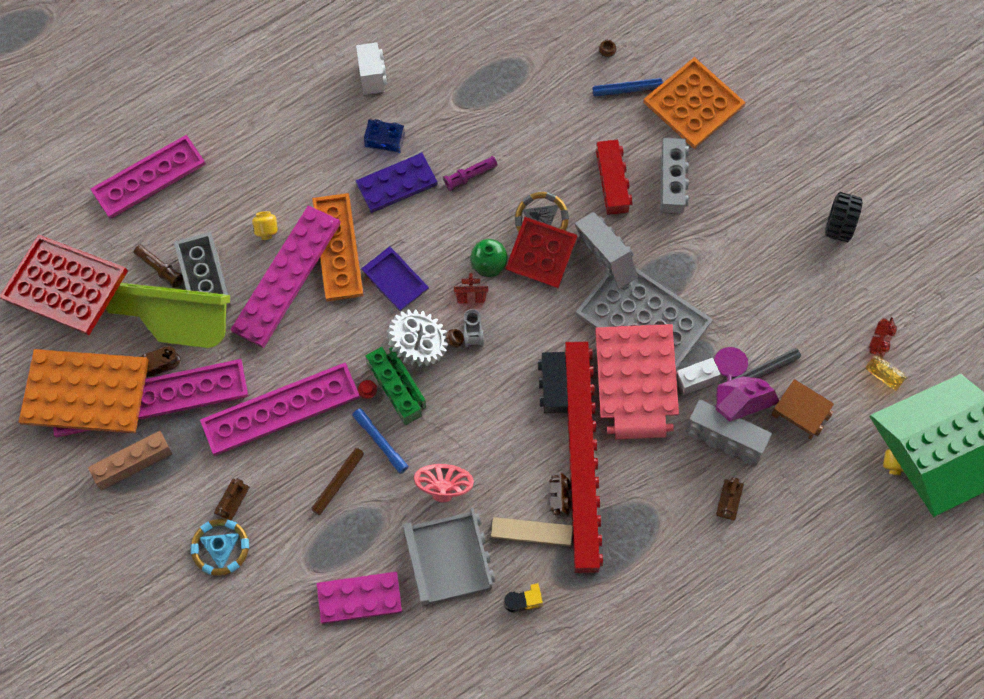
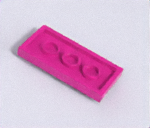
(359, 597)

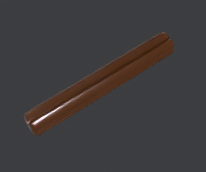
(337, 481)

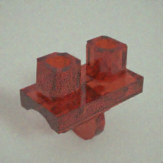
(480, 291)

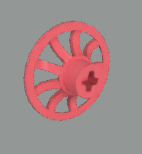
(441, 487)

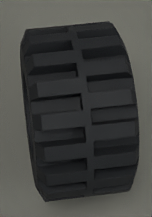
(843, 217)

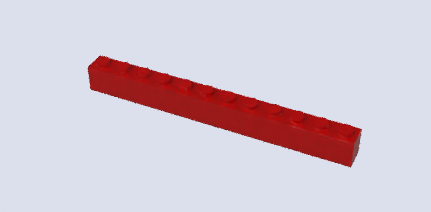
(581, 458)

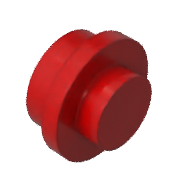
(367, 389)

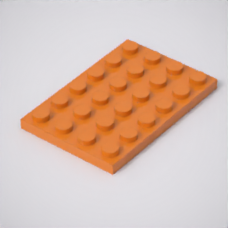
(84, 391)

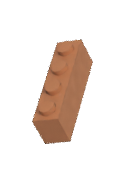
(130, 460)

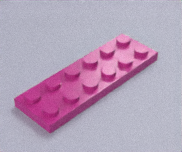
(148, 176)

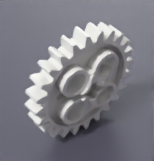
(403, 336)

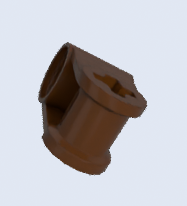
(160, 361)

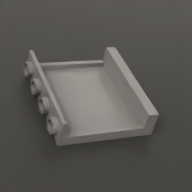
(449, 557)

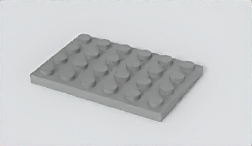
(645, 304)

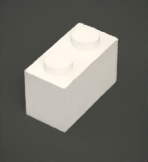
(697, 376)

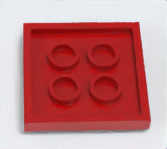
(541, 252)

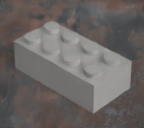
(201, 265)
(734, 437)

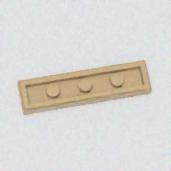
(531, 531)

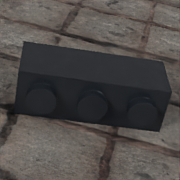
(553, 382)

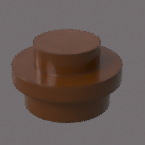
(607, 48)
(455, 338)

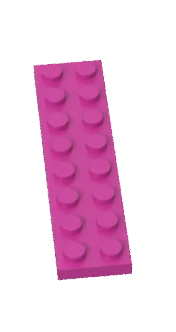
(285, 276)
(279, 409)

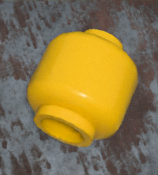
(265, 225)
(891, 464)

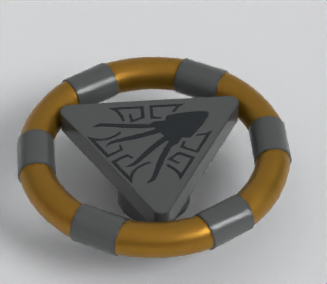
(542, 214)

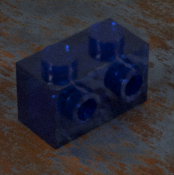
(384, 135)

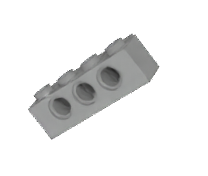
(673, 176)

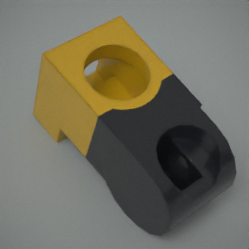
(523, 601)

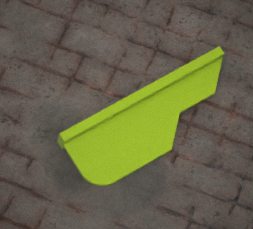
(174, 314)

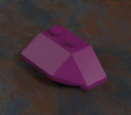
(744, 397)

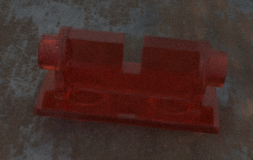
(885, 330)

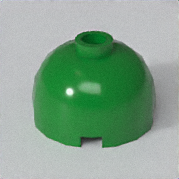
(488, 257)

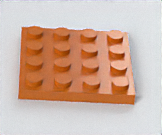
(694, 102)

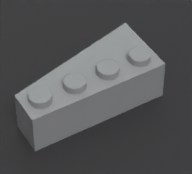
(608, 249)

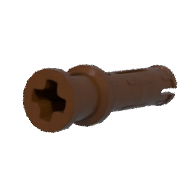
(164, 270)

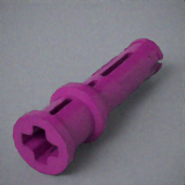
(462, 176)

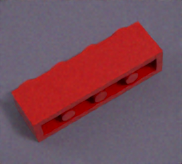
(612, 177)

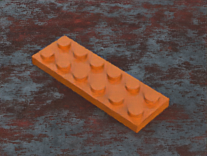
(340, 256)

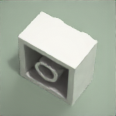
(371, 68)

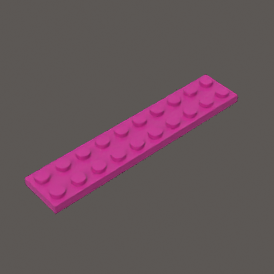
(187, 391)

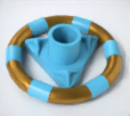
(219, 547)

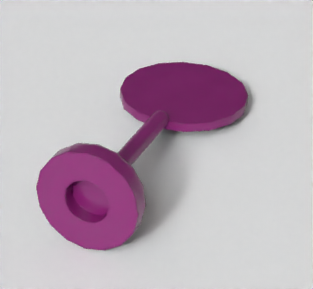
(731, 362)

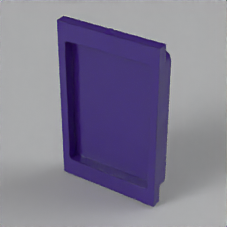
(394, 278)

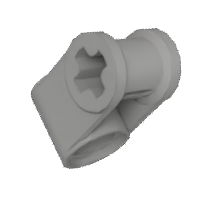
(473, 331)

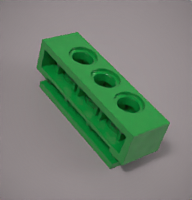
(392, 385)

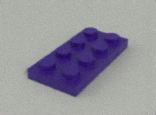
(396, 182)

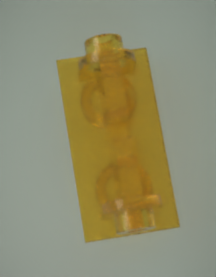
(881, 369)

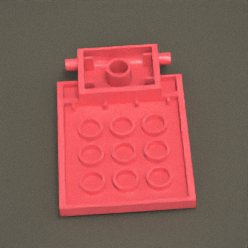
(637, 379)

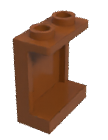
(804, 408)

